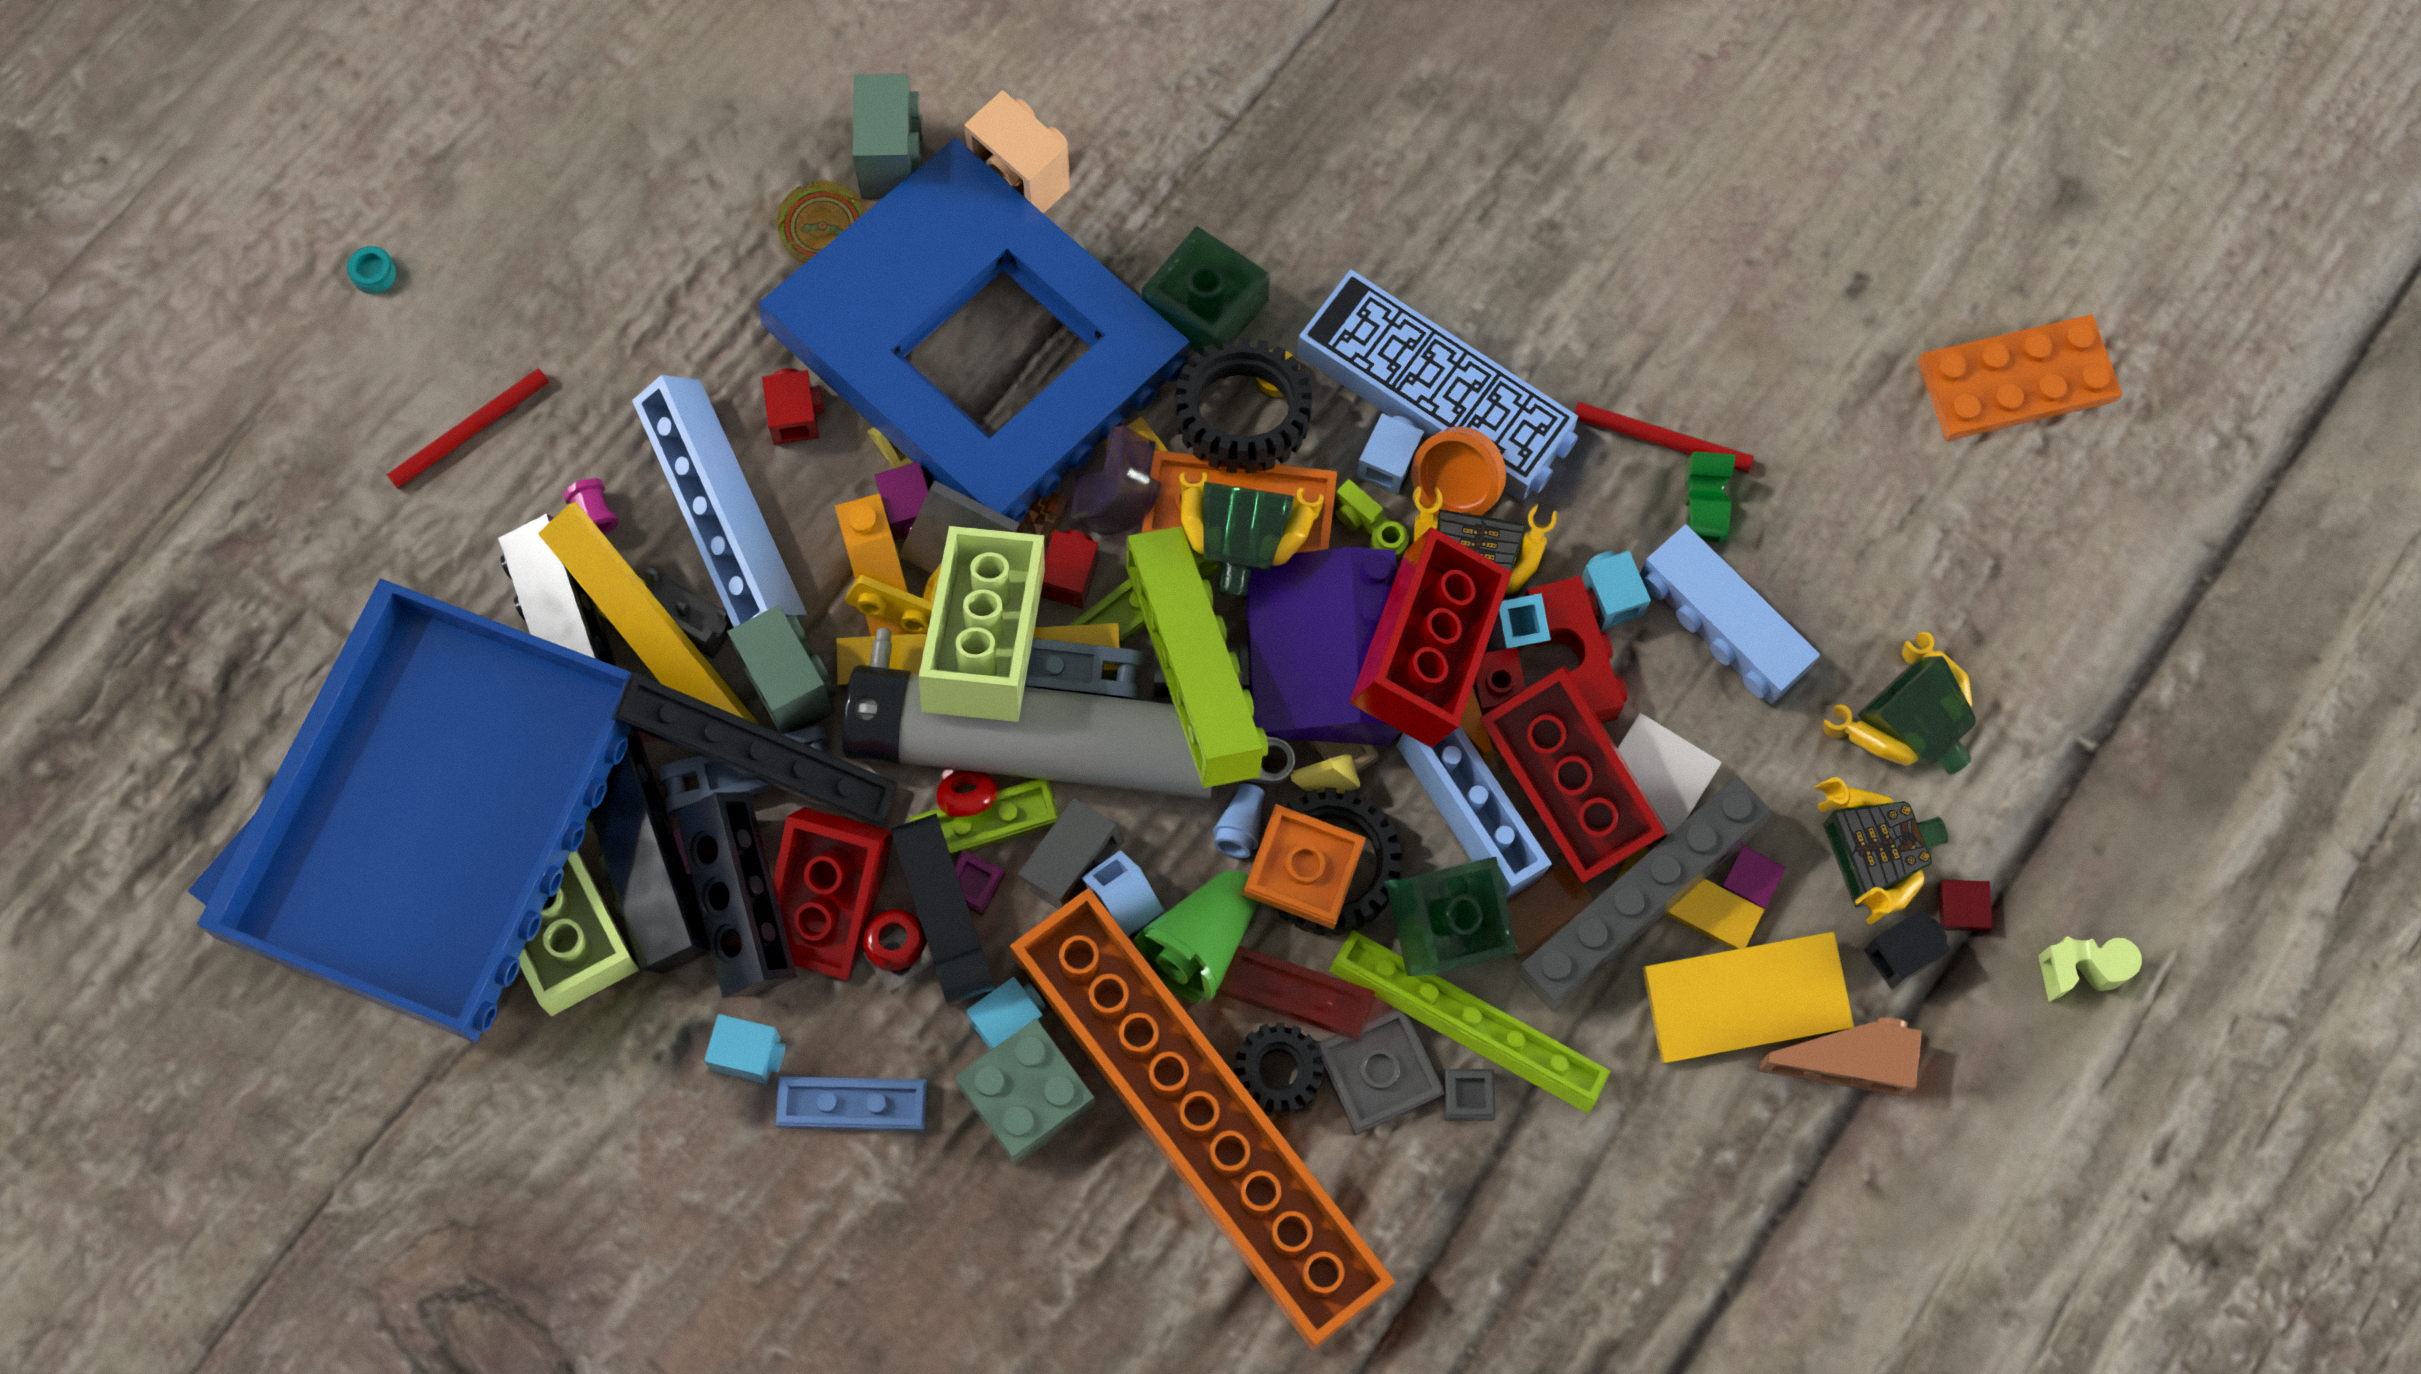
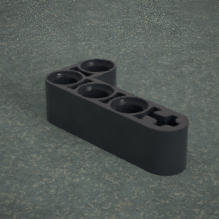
(942, 910)

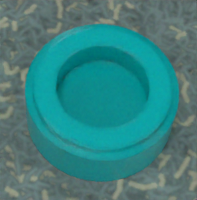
(371, 269)

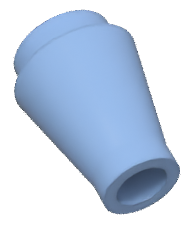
(1240, 824)

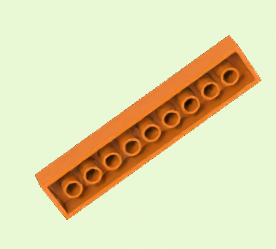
(1201, 1119)

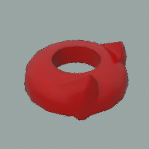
(965, 803)
(894, 959)

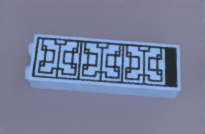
(1435, 380)

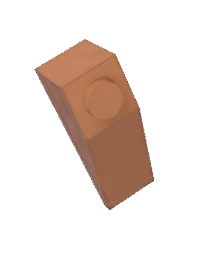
(1866, 1057)

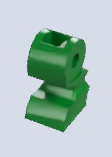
(1705, 499)

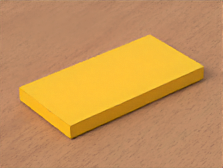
(1747, 997)

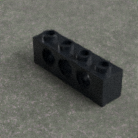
(736, 894)

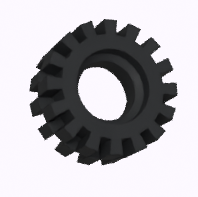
(1288, 1041)

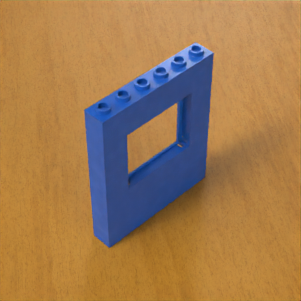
(912, 269)

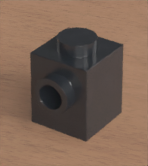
(1907, 948)

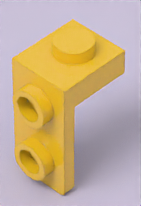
(893, 604)

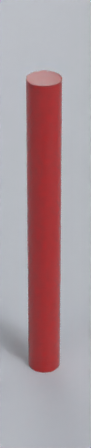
(467, 428)
(1656, 434)

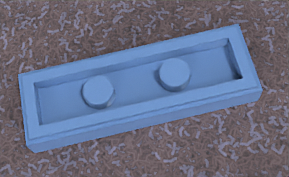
(852, 1104)

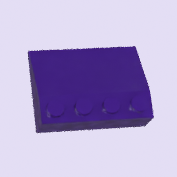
(1309, 642)

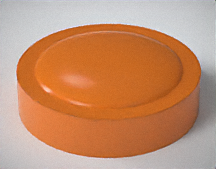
(1464, 469)

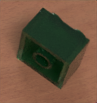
(1207, 290)
(1451, 916)

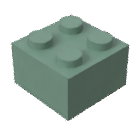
(885, 132)
(781, 670)
(1025, 1092)

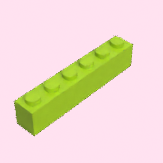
(1195, 658)

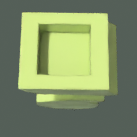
(2102, 966)

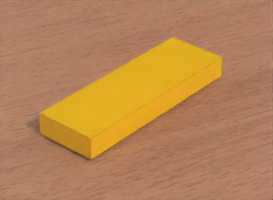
(1711, 910)

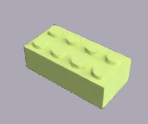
(982, 624)
(576, 944)

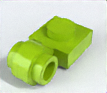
(1361, 512)

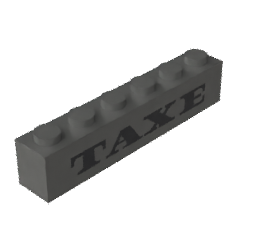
(1644, 893)

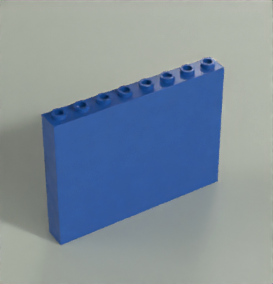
(424, 811)

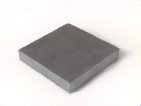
(939, 511)
(1381, 1072)

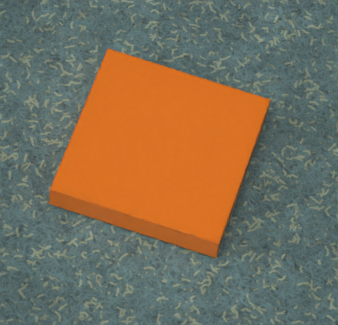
(1304, 866)

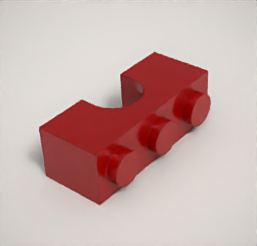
(1572, 622)

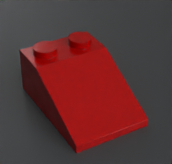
(829, 887)

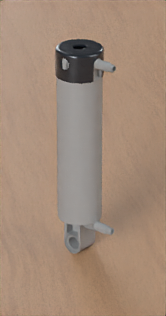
(1056, 738)

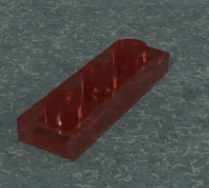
(1298, 993)

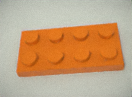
(2019, 377)
(1280, 479)

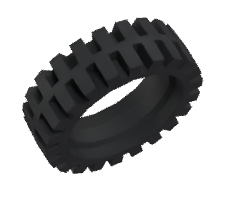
(1250, 362)
(1385, 845)

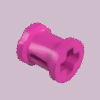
(590, 498)

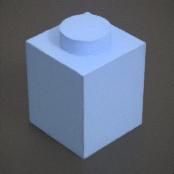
(1390, 453)
(1124, 892)

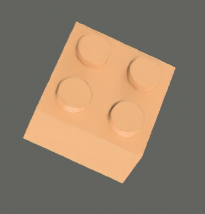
(1020, 149)

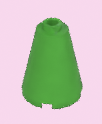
(1199, 937)

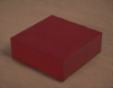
(1965, 905)

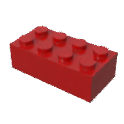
(1431, 638)
(1573, 774)

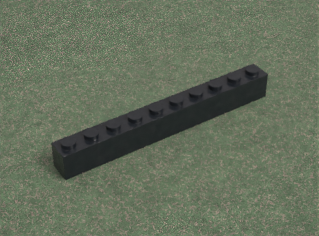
(631, 819)

